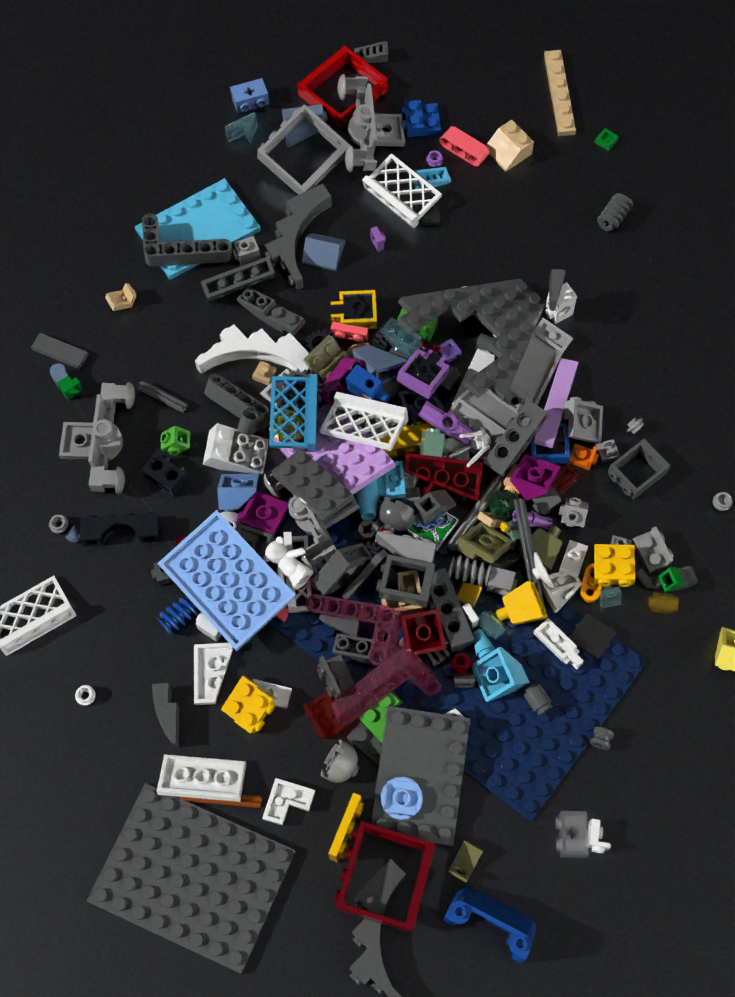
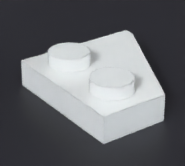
(564, 588)

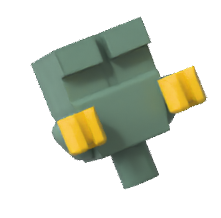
(511, 530)

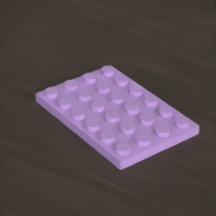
(347, 461)

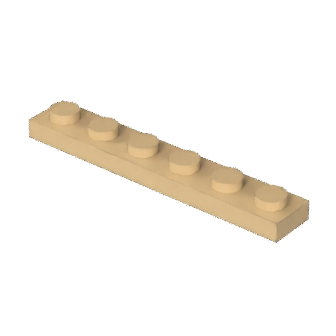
(559, 93)

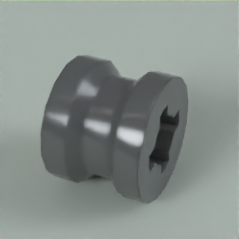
(602, 738)

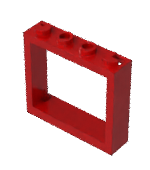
(327, 69)

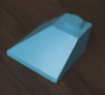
(499, 674)

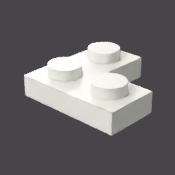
(285, 795)

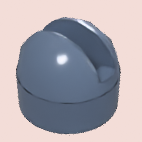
(73, 535)

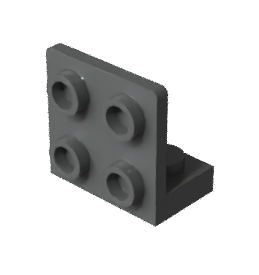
(336, 676)

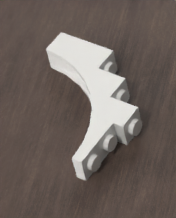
(259, 345)

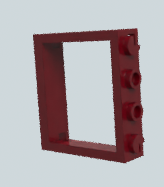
(352, 855)

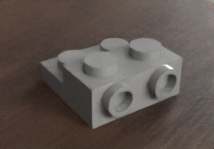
(584, 420)

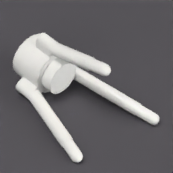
(480, 441)

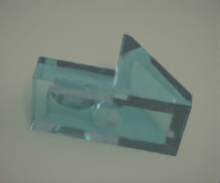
(243, 126)

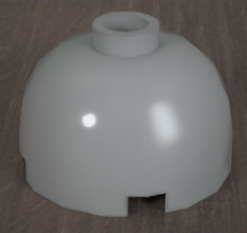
(340, 763)

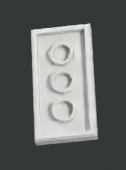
(201, 778)

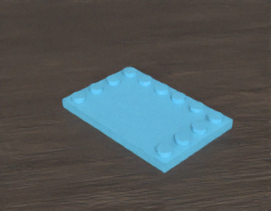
(205, 216)

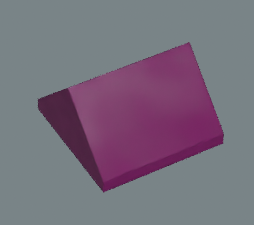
(534, 476)

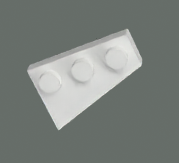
(209, 671)

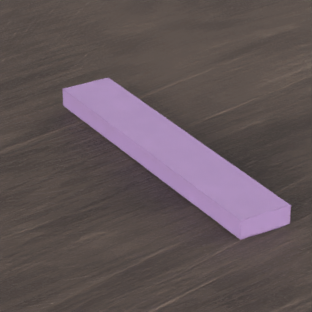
(555, 403)

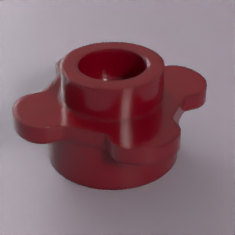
(461, 658)

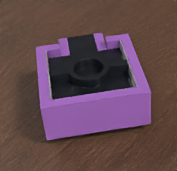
(423, 372)

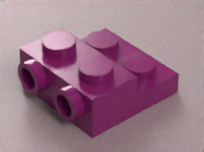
(263, 513)

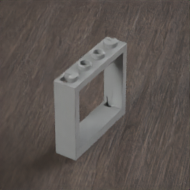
(287, 125)

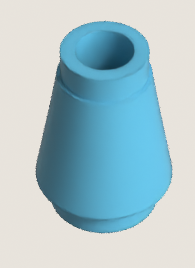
(482, 644)

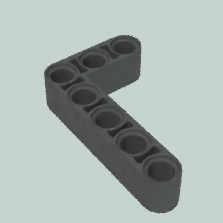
(180, 249)

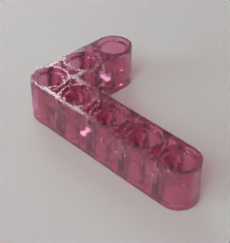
(361, 614)
(382, 681)

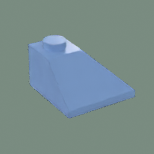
(236, 490)

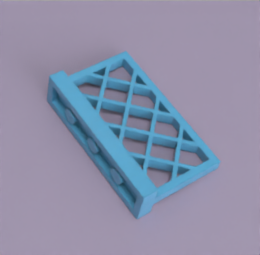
(310, 412)

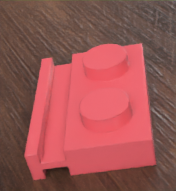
(350, 332)

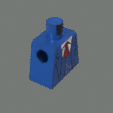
(365, 385)

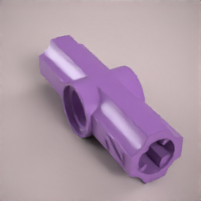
(436, 416)

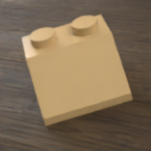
(510, 145)

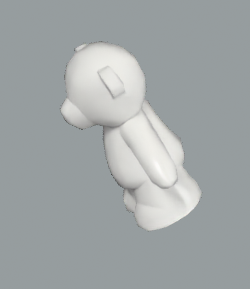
(287, 564)

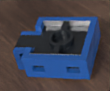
(559, 453)

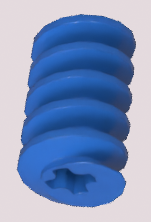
(177, 614)

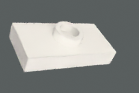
(573, 558)
(280, 692)

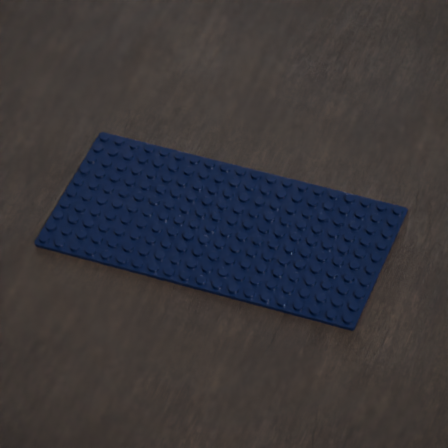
(508, 743)

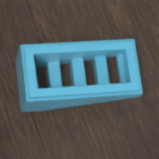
(429, 173)

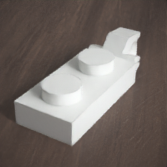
(558, 643)

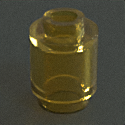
(663, 603)

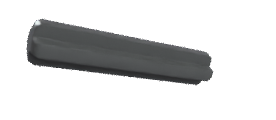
(162, 396)

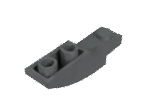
(269, 312)
(355, 648)

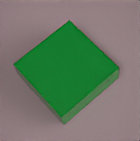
(606, 139)

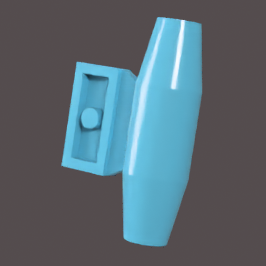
(388, 485)

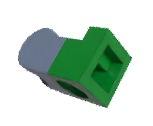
(65, 384)

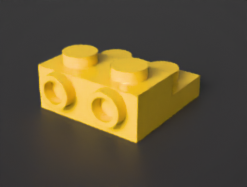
(614, 564)
(249, 705)

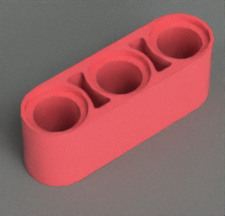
(464, 146)

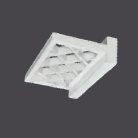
(389, 198)
(369, 409)
(35, 626)

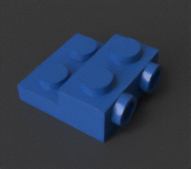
(420, 118)

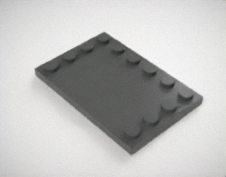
(431, 753)

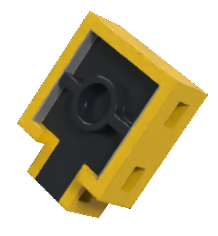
(355, 309)

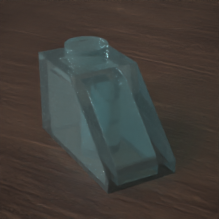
(400, 338)

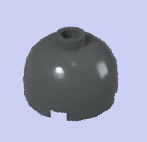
(396, 515)

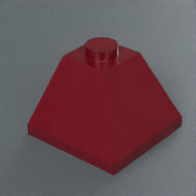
(423, 631)

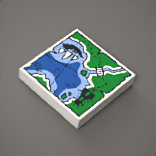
(436, 531)

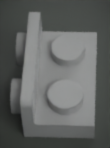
(653, 551)

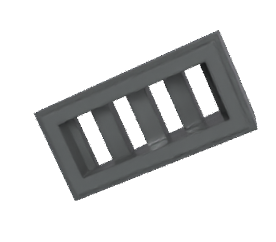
(380, 49)
(555, 285)
(347, 626)

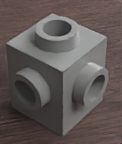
(574, 512)

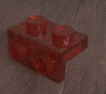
(322, 716)

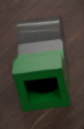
(681, 578)

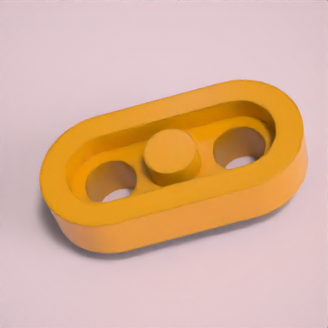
(588, 585)

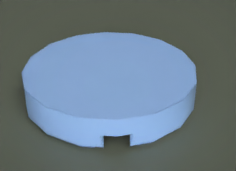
(401, 798)

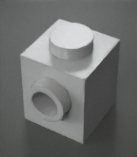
(246, 251)

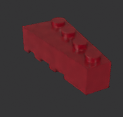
(447, 473)

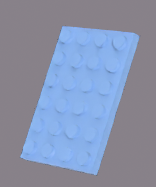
(226, 580)

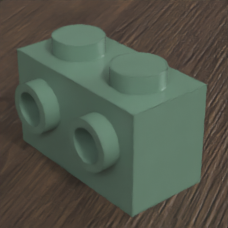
(432, 442)

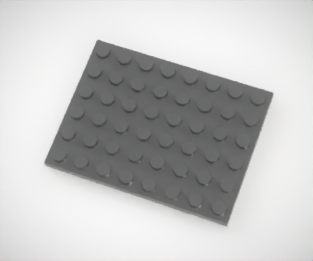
(192, 877)

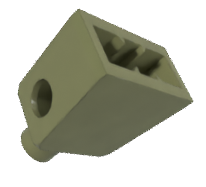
(546, 546)

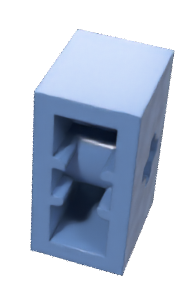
(249, 95)

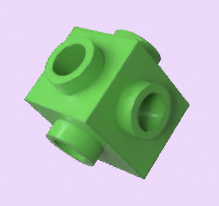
(175, 440)

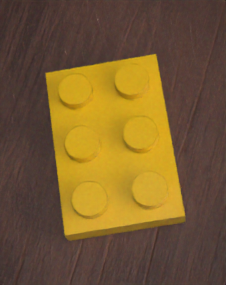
(346, 828)

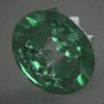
(494, 504)

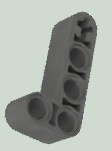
(237, 402)

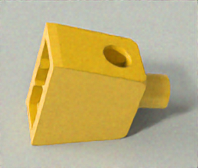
(522, 605)

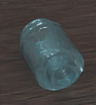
(491, 624)

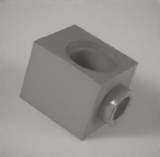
(501, 581)

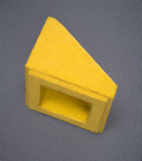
(469, 594)

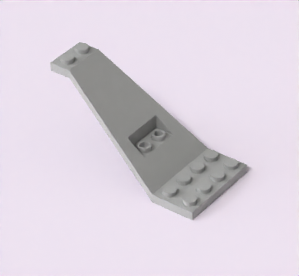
(530, 382)

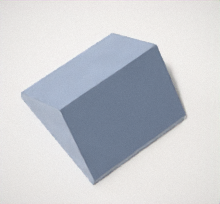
(322, 251)

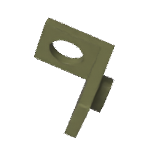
(465, 860)

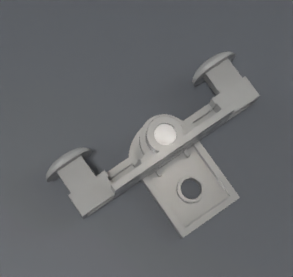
(101, 437)

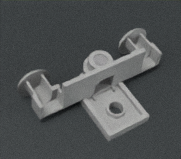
(366, 126)
(312, 524)

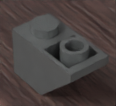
(433, 506)

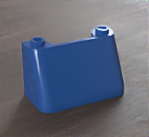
(520, 926)

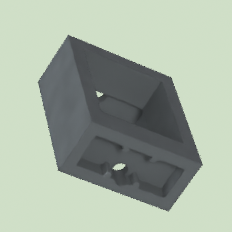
(651, 456)
(342, 568)
(405, 597)

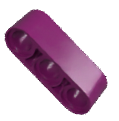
(337, 379)

